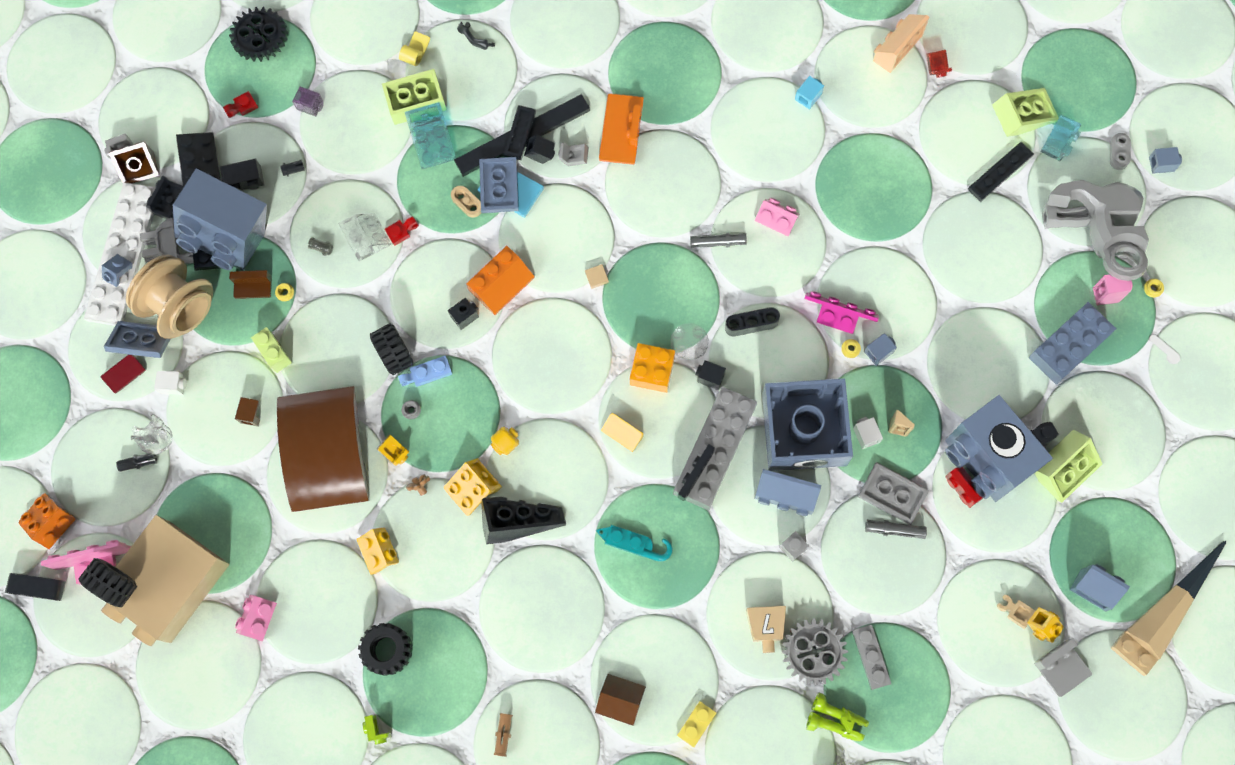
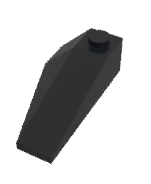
(511, 520)

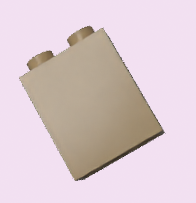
(171, 581)

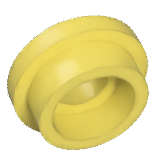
(1158, 286)
(283, 287)
(850, 354)

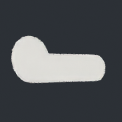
(1172, 356)

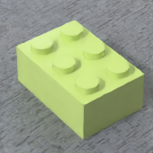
(412, 93)

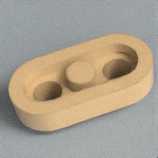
(467, 201)

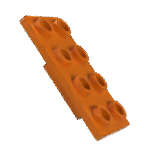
(621, 129)

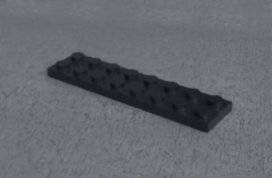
(199, 153)

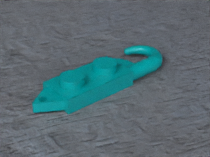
(633, 543)

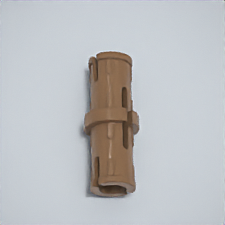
(501, 749)

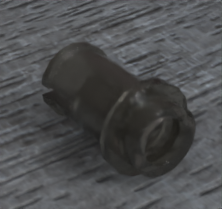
(324, 247)

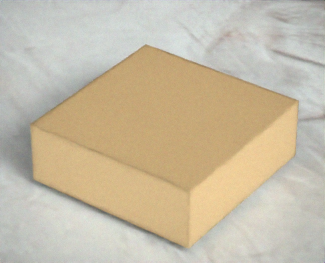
(596, 276)

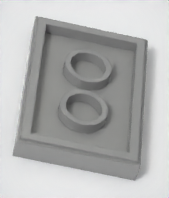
(893, 493)

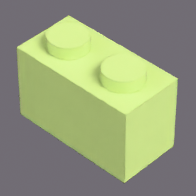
(271, 350)

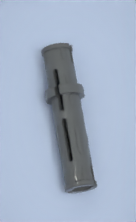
(718, 240)
(888, 528)

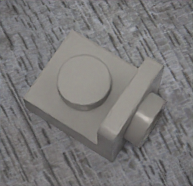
(116, 143)

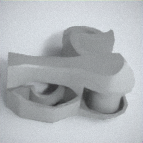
(1111, 219)

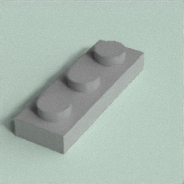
(871, 657)

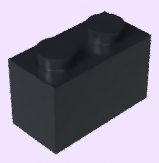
(243, 175)

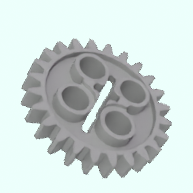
(820, 670)

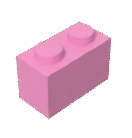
(1111, 290)

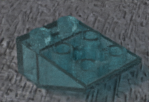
(430, 135)

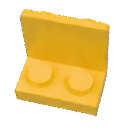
(471, 485)

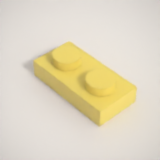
(696, 724)

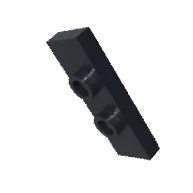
(519, 132)
(691, 478)

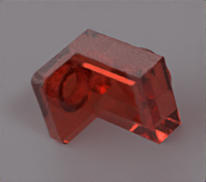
(938, 63)

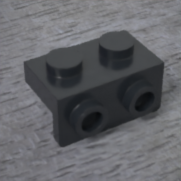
(163, 198)

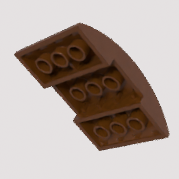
(321, 449)

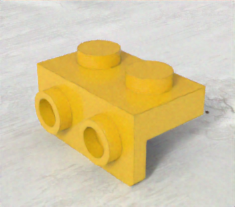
(377, 550)

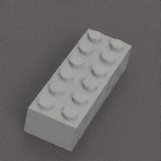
(724, 432)

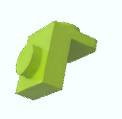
(371, 728)

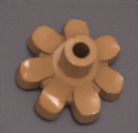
(418, 484)

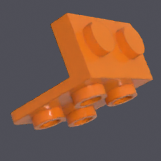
(45, 521)

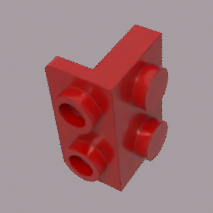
(961, 482)

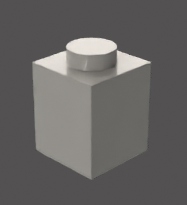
(794, 546)

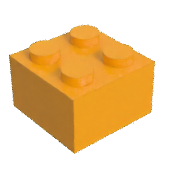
(652, 367)

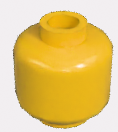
(505, 440)

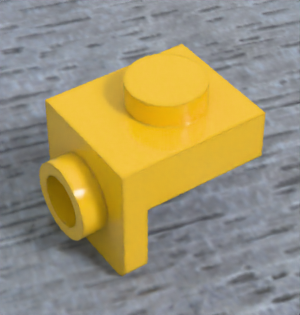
(393, 451)

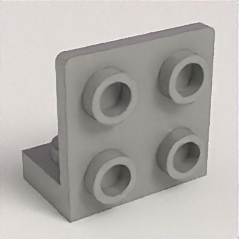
(1063, 668)

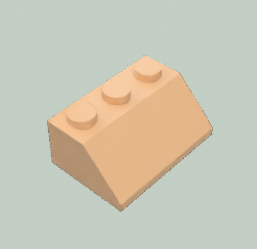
(901, 41)

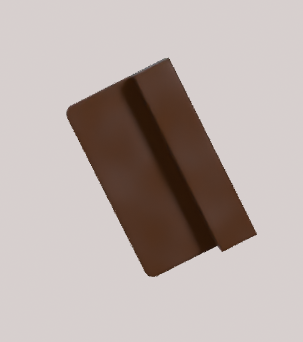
(251, 284)

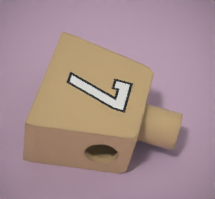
(766, 625)

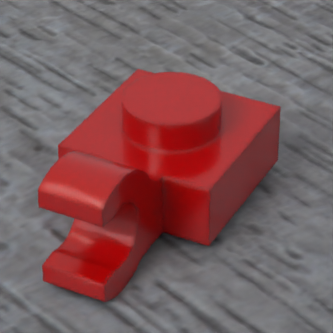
(242, 104)
(399, 232)

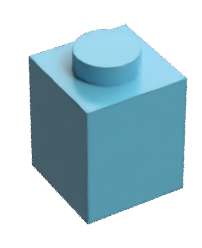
(809, 92)

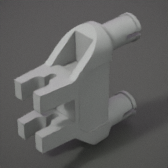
(165, 241)

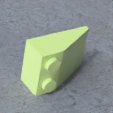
(1025, 111)

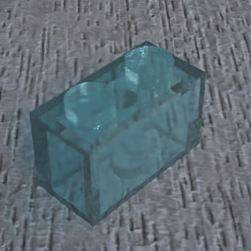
(1061, 137)

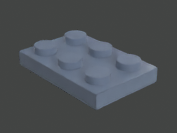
(498, 185)
(136, 340)

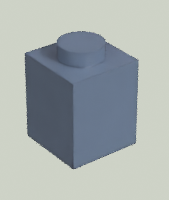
(1165, 160)
(880, 349)

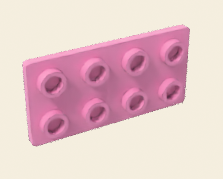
(82, 559)

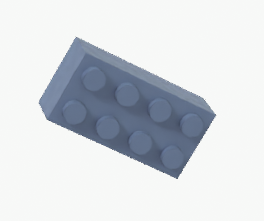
(1072, 343)

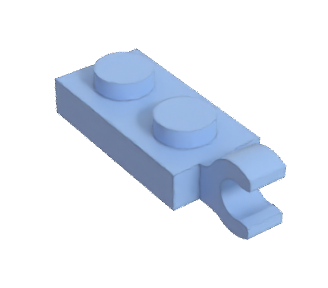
(427, 372)

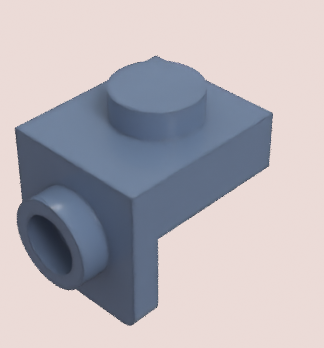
(115, 268)

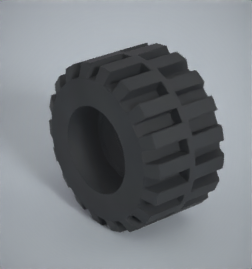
(391, 349)
(107, 582)
(369, 644)

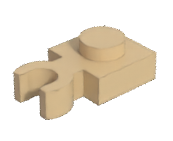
(1018, 613)

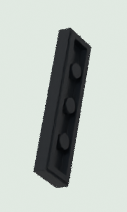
(1000, 171)

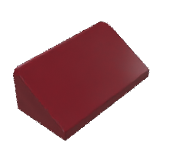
(123, 373)

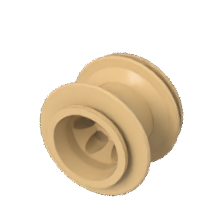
(163, 290)

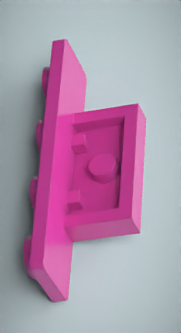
(839, 315)

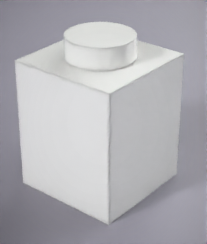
(170, 382)
(867, 432)

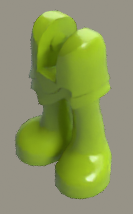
(846, 718)

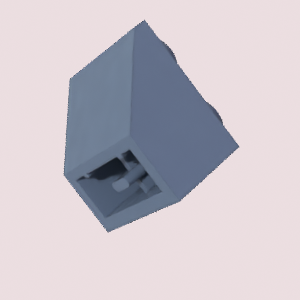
(1099, 587)

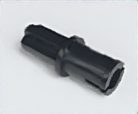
(136, 462)

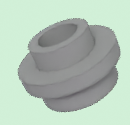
(411, 404)

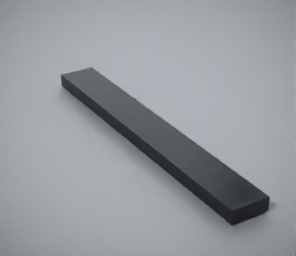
(541, 125)

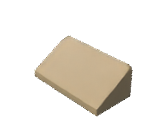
(900, 424)

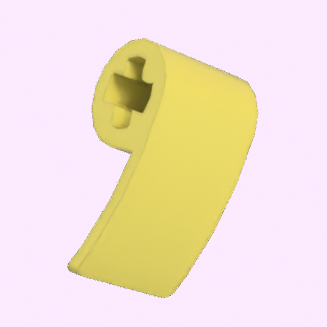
(415, 51)

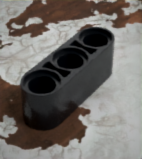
(745, 328)
(35, 587)

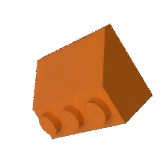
(500, 280)

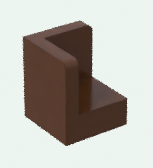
(247, 412)

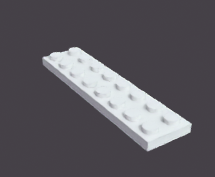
(131, 217)

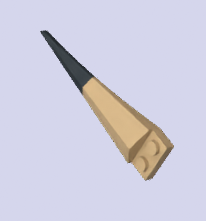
(1150, 635)

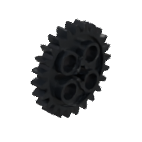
(268, 23)

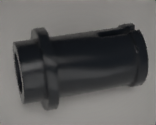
(291, 168)

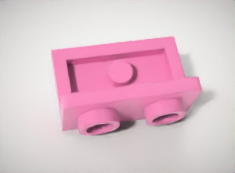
(777, 216)
(255, 617)

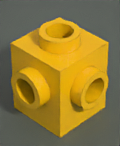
(1045, 625)

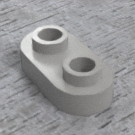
(1120, 149)

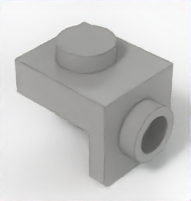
(573, 154)

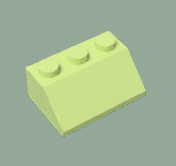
(1071, 465)

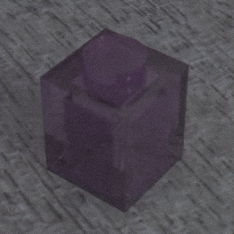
(308, 101)

